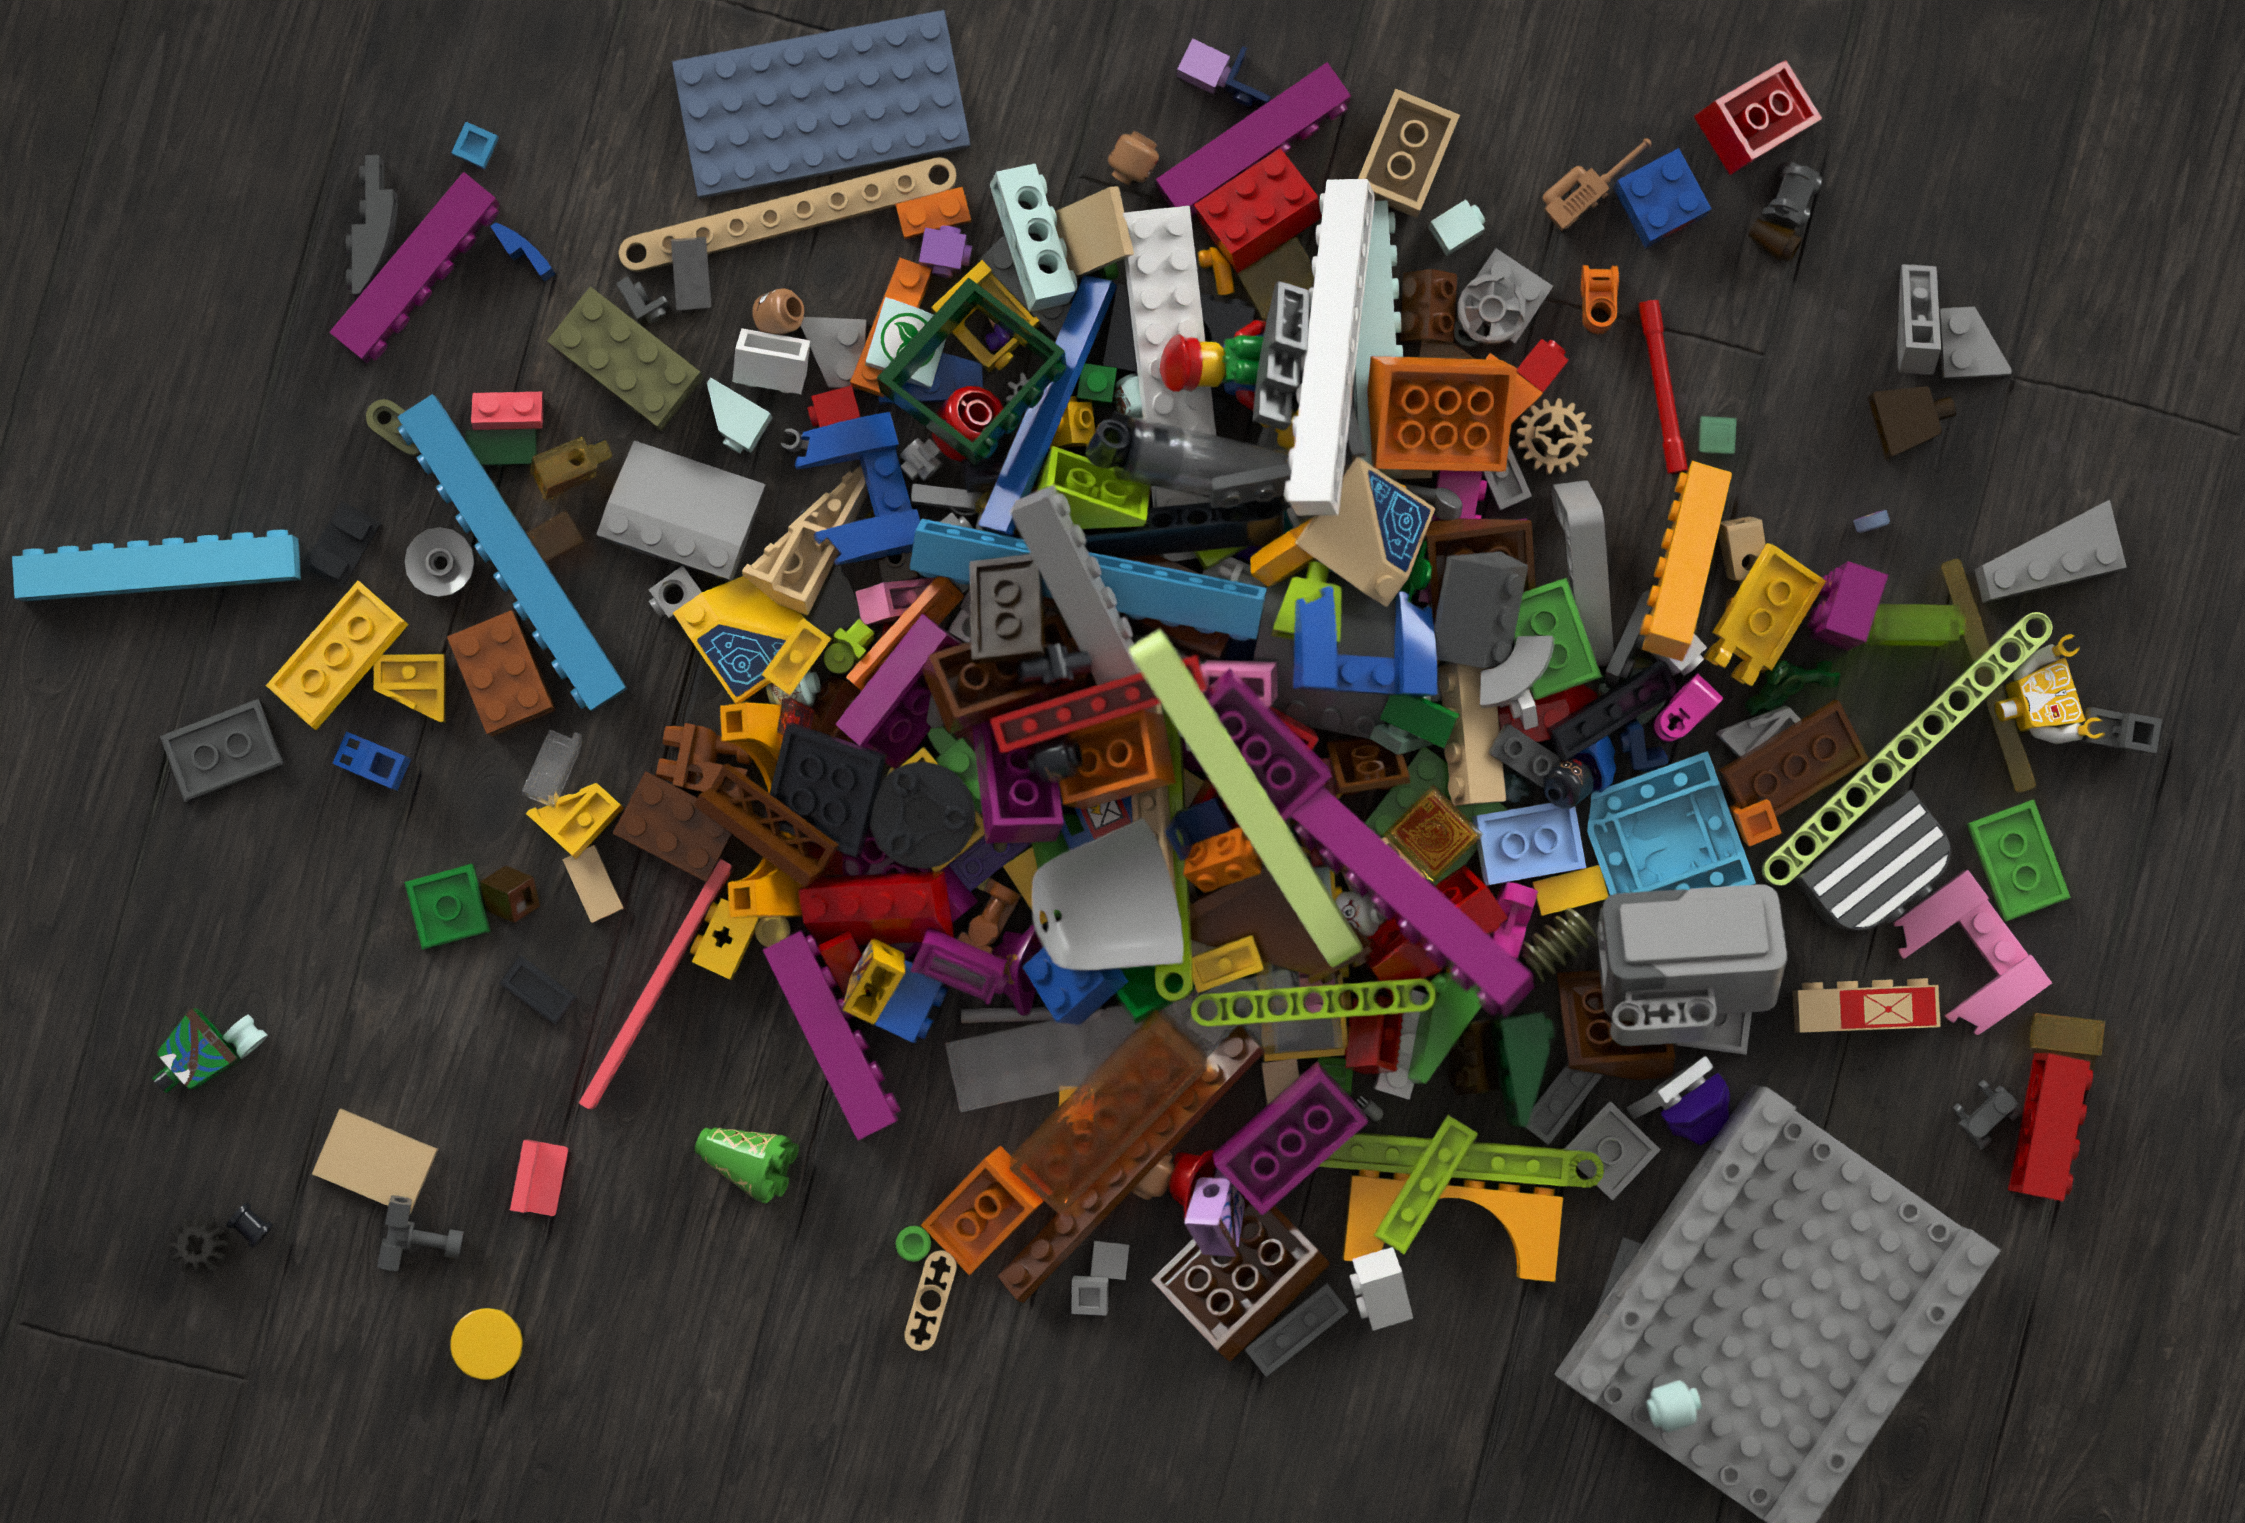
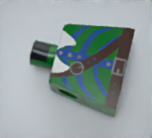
(194, 1053)

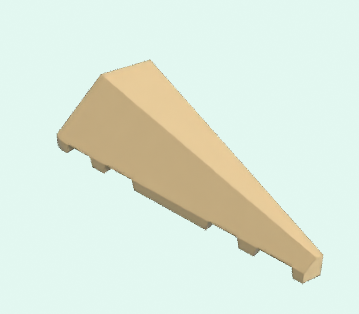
(796, 564)

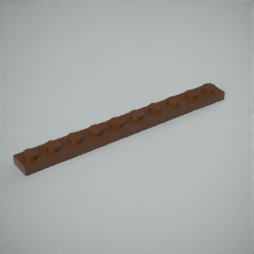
(1071, 1228)

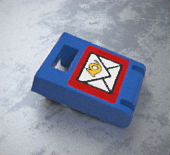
(1098, 821)

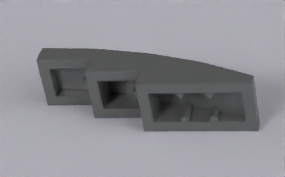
(1280, 355)

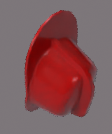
(1186, 1173)

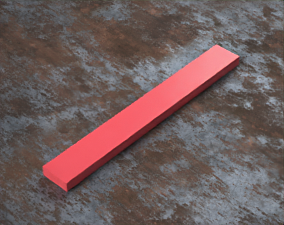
(656, 985)

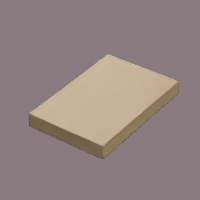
(1094, 232)
(373, 1159)

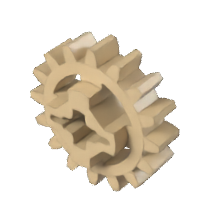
(1551, 451)

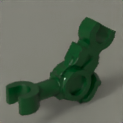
(1787, 680)

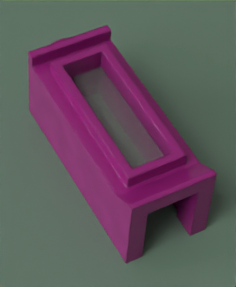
(960, 965)

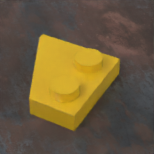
(414, 681)
(577, 818)

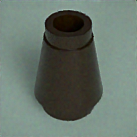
(1776, 239)

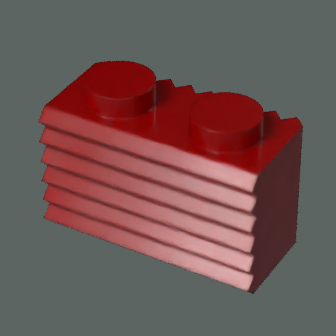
(1374, 1040)

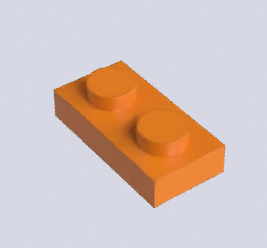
(932, 212)

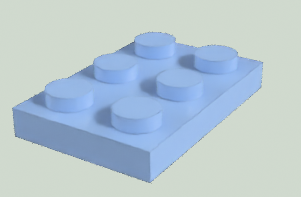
(1528, 843)

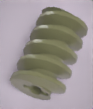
(1556, 943)

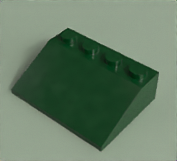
(1520, 1057)

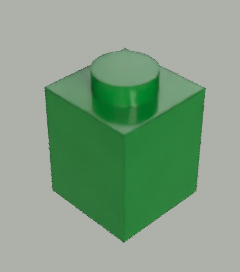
(1097, 385)

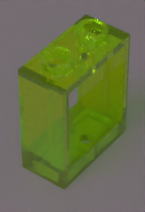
(1916, 625)

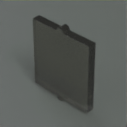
(834, 604)

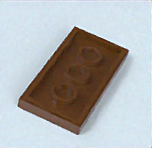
(1796, 761)

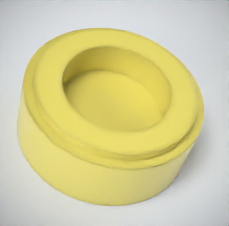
(772, 930)

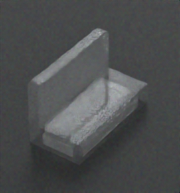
(552, 767)

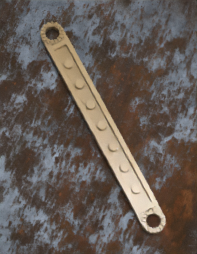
(793, 212)

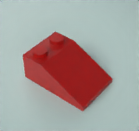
(1757, 117)

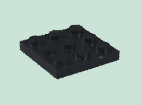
(827, 785)

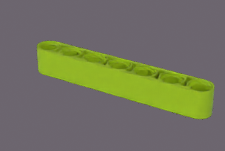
(1297, 1007)

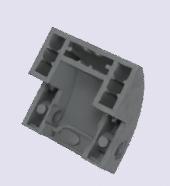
(1365, 631)

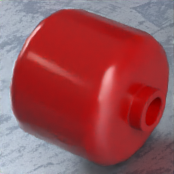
(968, 412)

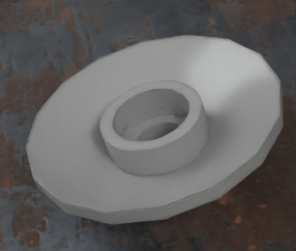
(425, 551)

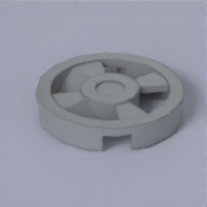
(1491, 309)

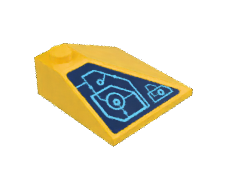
(737, 633)

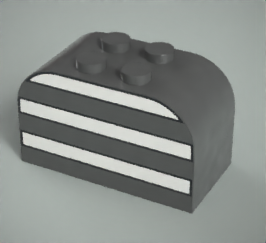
(1877, 867)

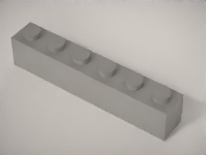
(1076, 583)

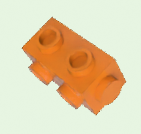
(1222, 860)

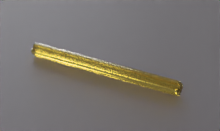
(1977, 646)

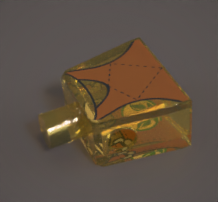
(556, 474)

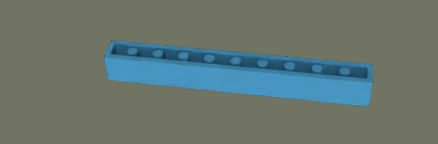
(511, 552)
(1139, 587)

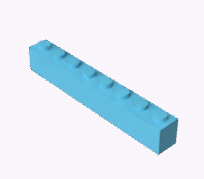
(156, 567)

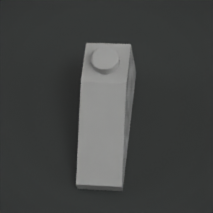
(1918, 320)

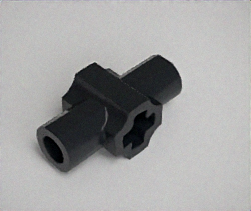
(1055, 668)

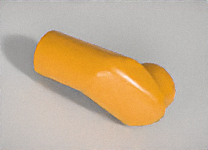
(1221, 267)

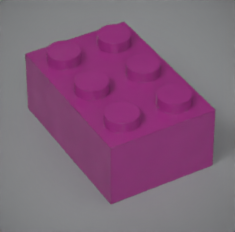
(1847, 606)

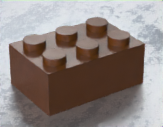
(672, 828)

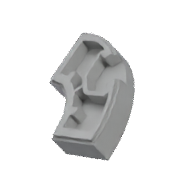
(1518, 672)

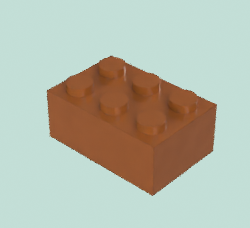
(501, 673)

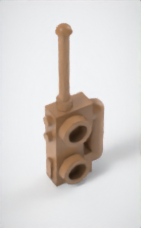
(1590, 190)

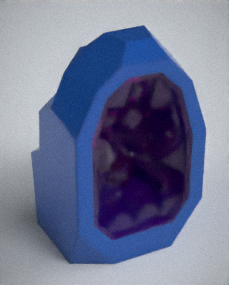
(1601, 762)

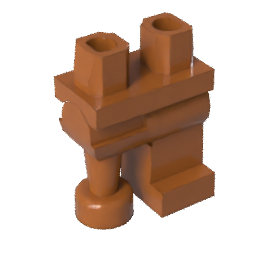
(697, 759)
(987, 928)

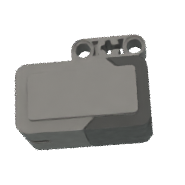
(1687, 958)

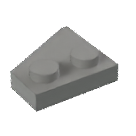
(1968, 346)
(836, 347)
(1756, 730)
(1668, 1092)

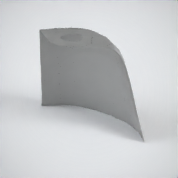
(1112, 903)

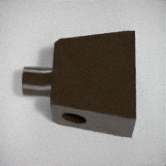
(1908, 418)

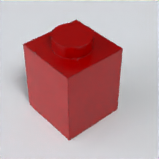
(1543, 364)
(833, 407)

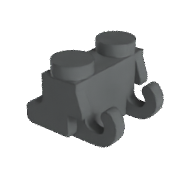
(1793, 196)
(1987, 1114)

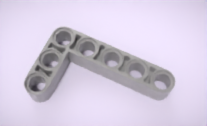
(1587, 562)

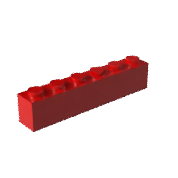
(1082, 709)

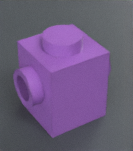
(945, 251)

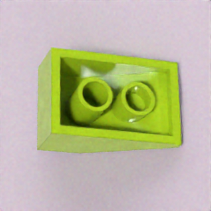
(1094, 493)

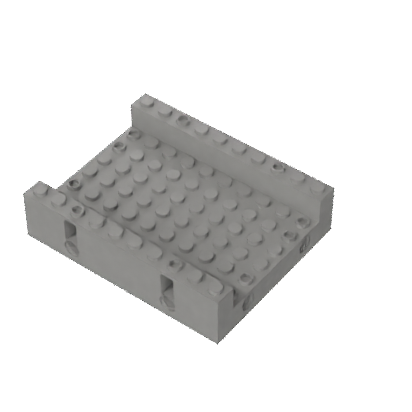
(1791, 1302)

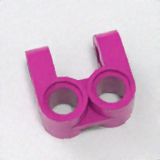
(1689, 705)
(1517, 903)

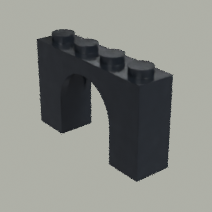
(1219, 320)

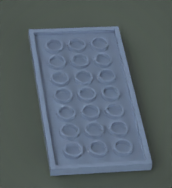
(821, 104)

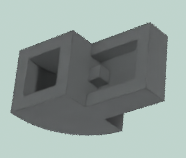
(2124, 731)

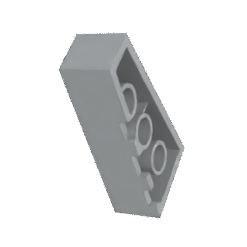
(2066, 554)

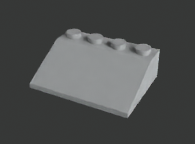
(681, 511)

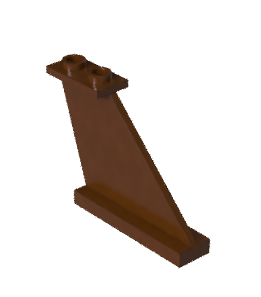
(1262, 910)

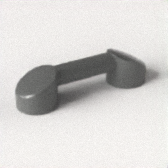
(1446, 502)

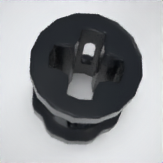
(249, 1225)

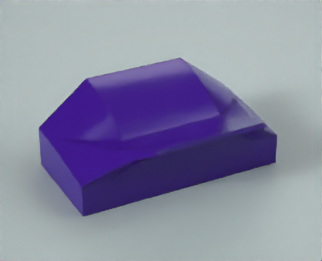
(1700, 1112)

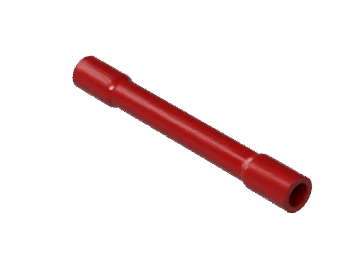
(1672, 441)

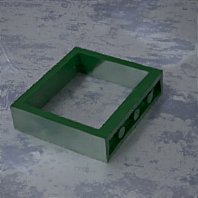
(931, 337)

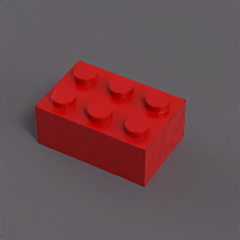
(1258, 210)

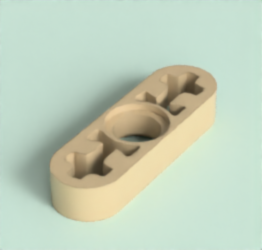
(914, 1323)

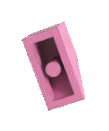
(889, 599)

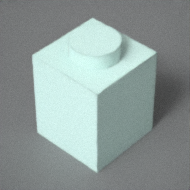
(1457, 226)

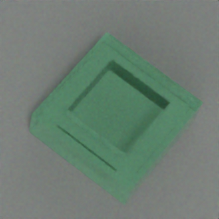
(1717, 435)

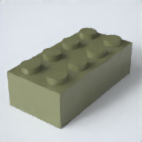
(625, 359)

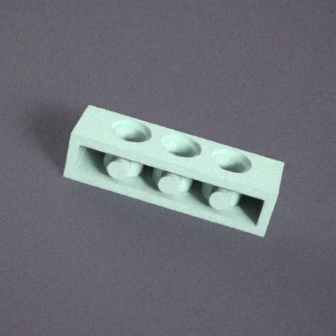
(1039, 288)

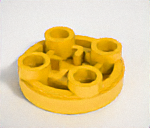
(486, 1343)

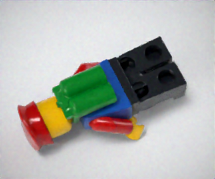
(1196, 364)

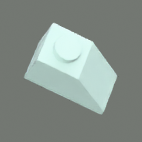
(737, 417)

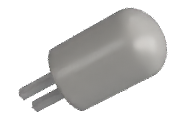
(1371, 1109)

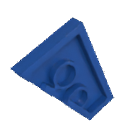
(950, 375)

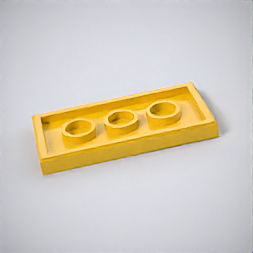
(337, 655)

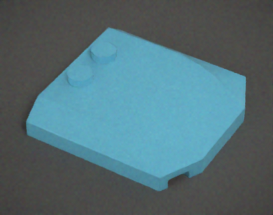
(1667, 831)

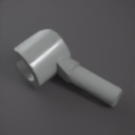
(799, 444)

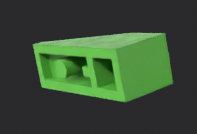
(1440, 1026)

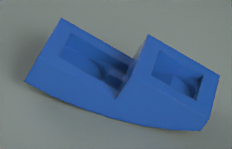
(517, 246)

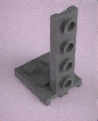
(1270, 482)

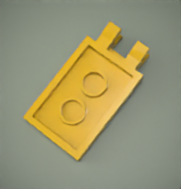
(1764, 614)

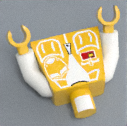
(2045, 698)

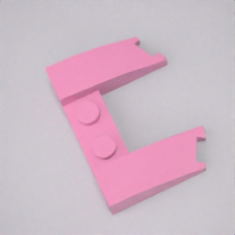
(2017, 972)

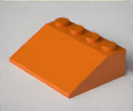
(1440, 413)

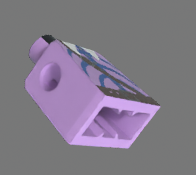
(1216, 1215)

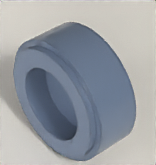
(1871, 521)

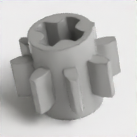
(921, 459)

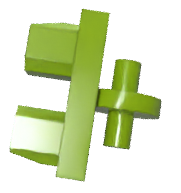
(848, 647)

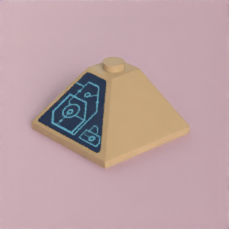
(1373, 534)

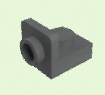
(636, 297)

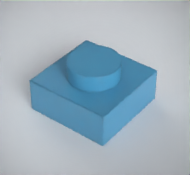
(475, 145)

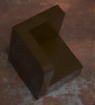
(510, 893)

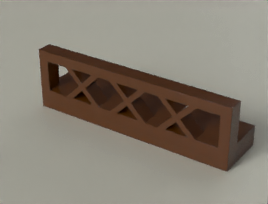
(761, 836)

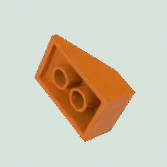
(982, 1211)

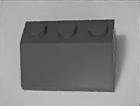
(1479, 609)

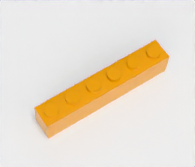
(1686, 561)

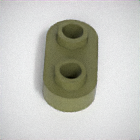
(389, 431)

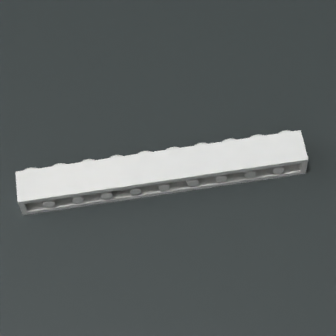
(1331, 348)

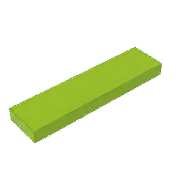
(1425, 1184)

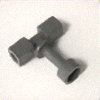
(402, 1234)

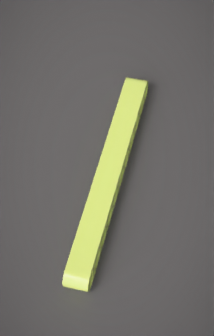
(1919, 737)
(1246, 798)

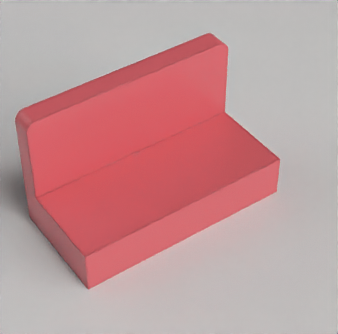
(539, 1178)

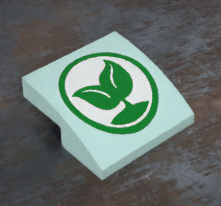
(894, 330)

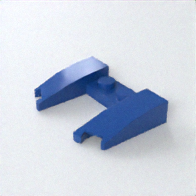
(874, 443)
(1321, 669)

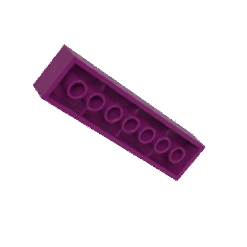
(1413, 902)

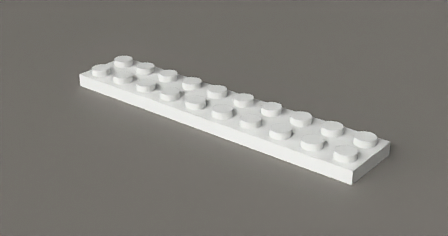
(1163, 304)

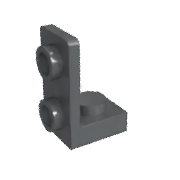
(1523, 755)

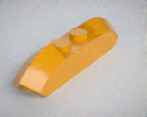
(1281, 558)

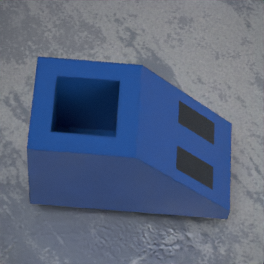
(371, 761)

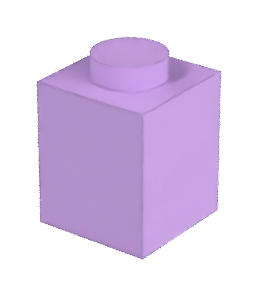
(1204, 67)

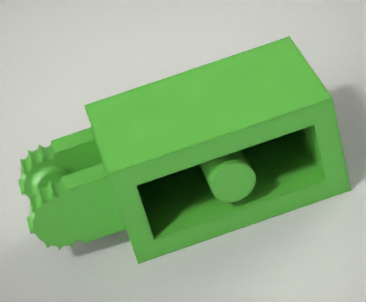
(959, 758)

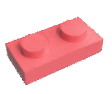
(507, 410)

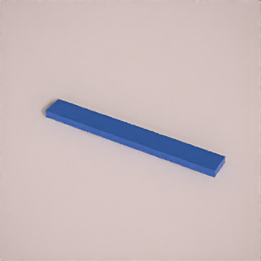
(1043, 420)

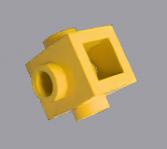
(1075, 426)

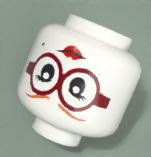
(1359, 912)

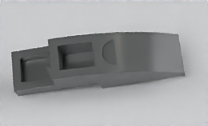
(373, 240)

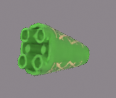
(749, 1159)

